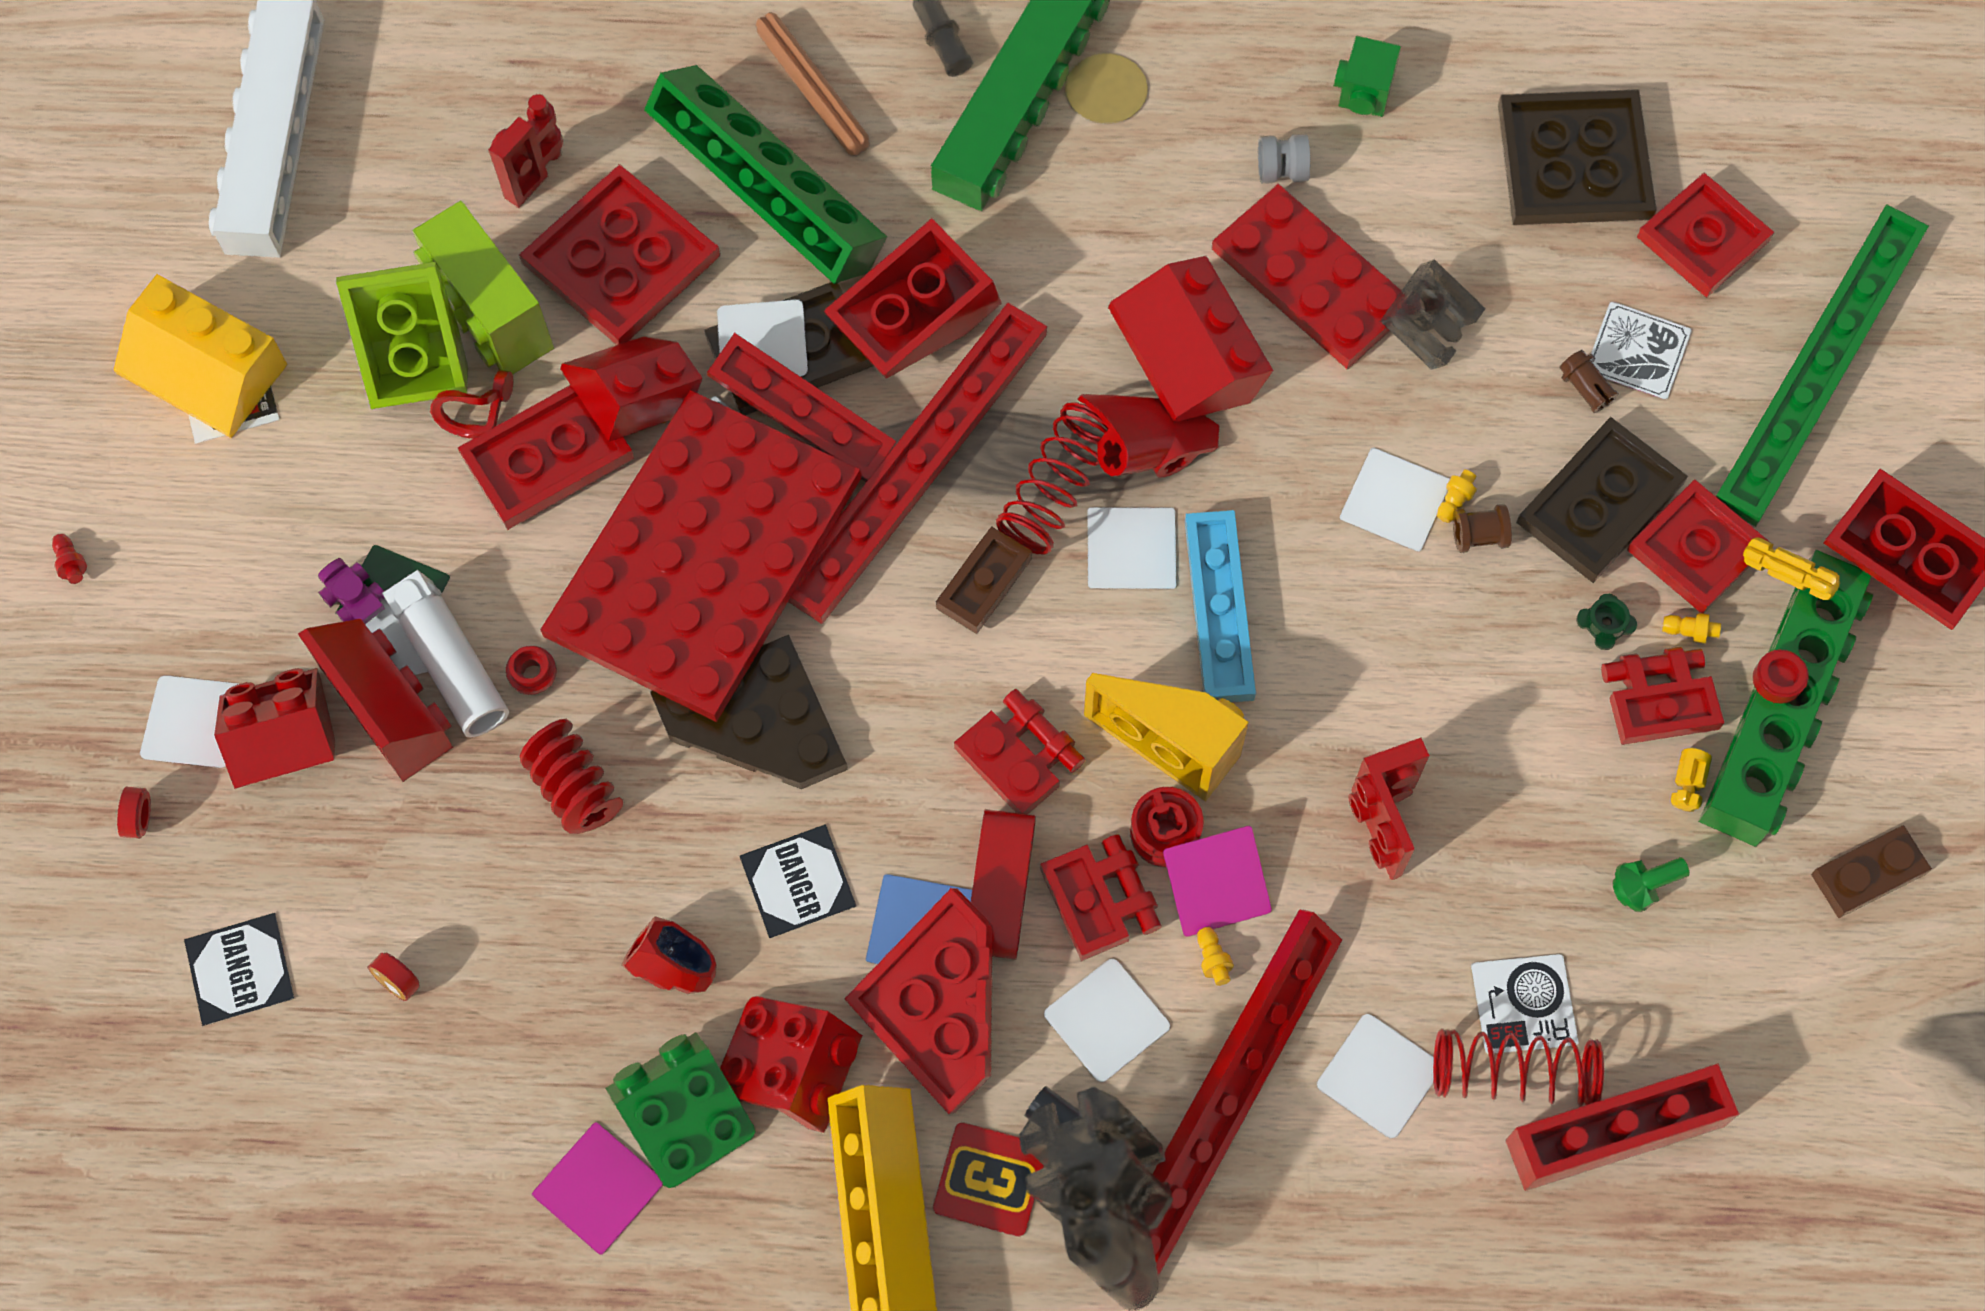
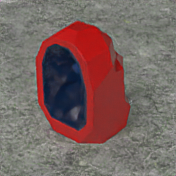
(671, 958)

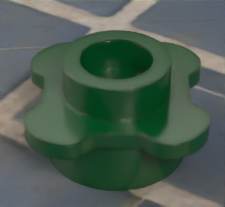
(1616, 611)

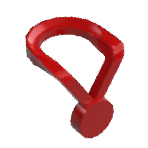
(499, 393)

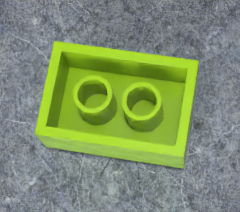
(484, 290)

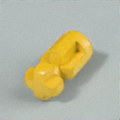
(1692, 776)

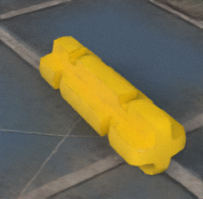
(1791, 568)

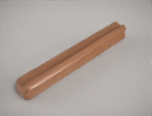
(812, 84)

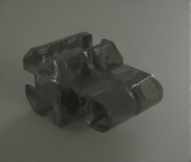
(1101, 1191)

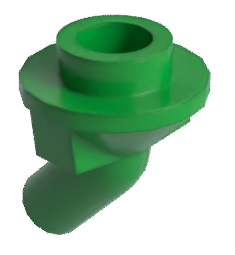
(1637, 885)

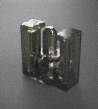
(1438, 293)

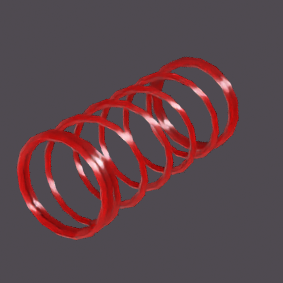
(1035, 547)
(1587, 1092)

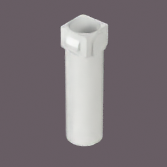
(447, 654)

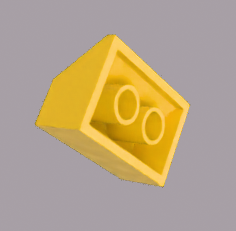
(196, 356)

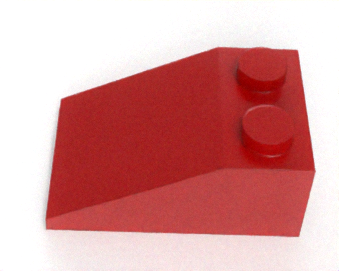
(915, 301)

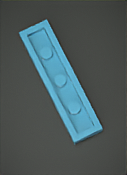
(1219, 606)

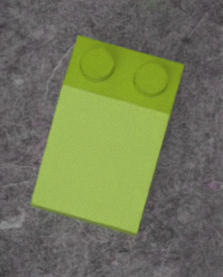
(403, 334)

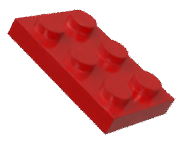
(541, 456)

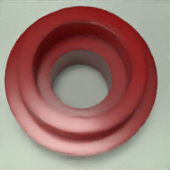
(525, 658)

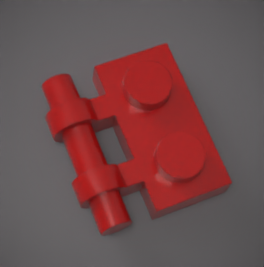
(525, 150)
(1667, 708)
(1008, 763)
(1086, 903)

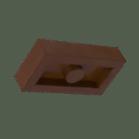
(984, 580)
(1871, 871)

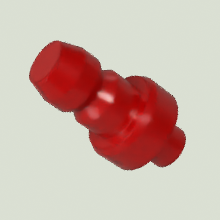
(69, 563)

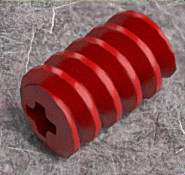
(566, 782)

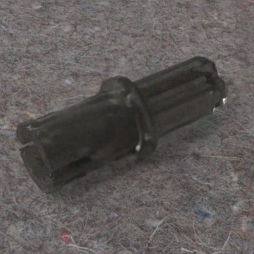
(943, 36)

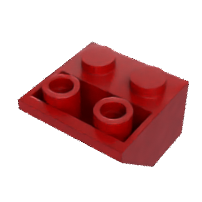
(274, 727)

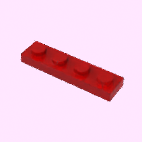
(799, 406)

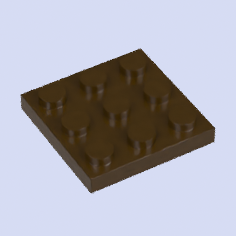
(1576, 157)

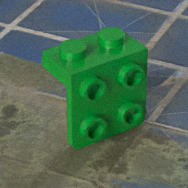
(681, 1109)

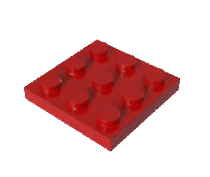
(620, 255)

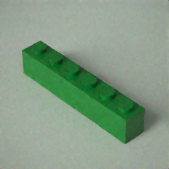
(1012, 98)

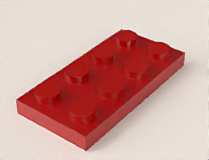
(1309, 274)

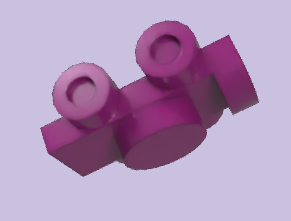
(347, 587)

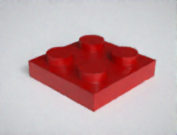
(1705, 234)
(1695, 546)

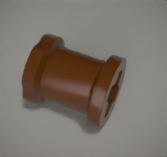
(1482, 528)

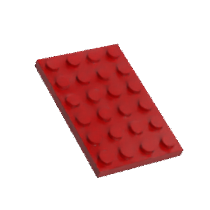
(702, 555)

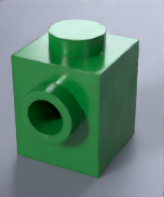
(1367, 76)

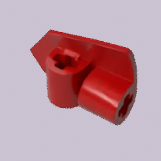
(1146, 437)

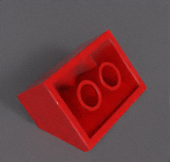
(1191, 340)
(1912, 548)
(380, 694)

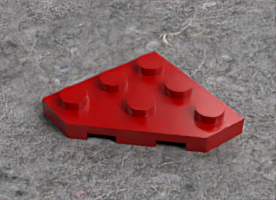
(936, 1000)

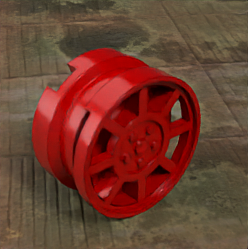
(1164, 820)

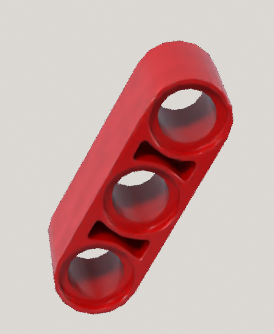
(1003, 876)

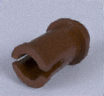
(1588, 380)

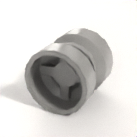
(1294, 161)

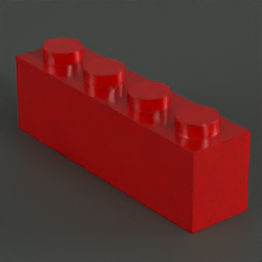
(1621, 1127)

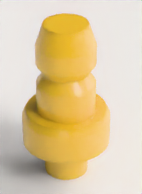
(1459, 490)
(1693, 627)
(1215, 962)

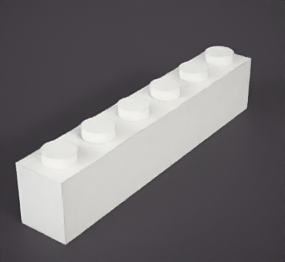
(267, 128)

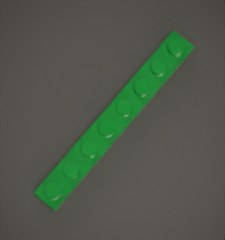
(1821, 364)

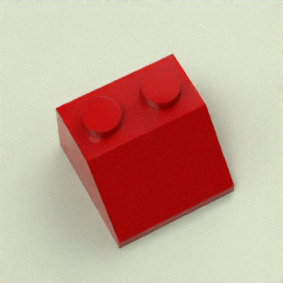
(633, 384)

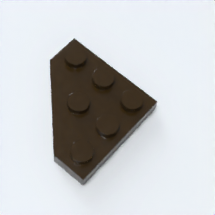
(767, 724)

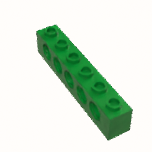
(765, 173)
(1732, 803)

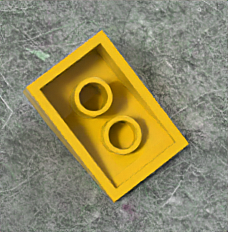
(1171, 727)

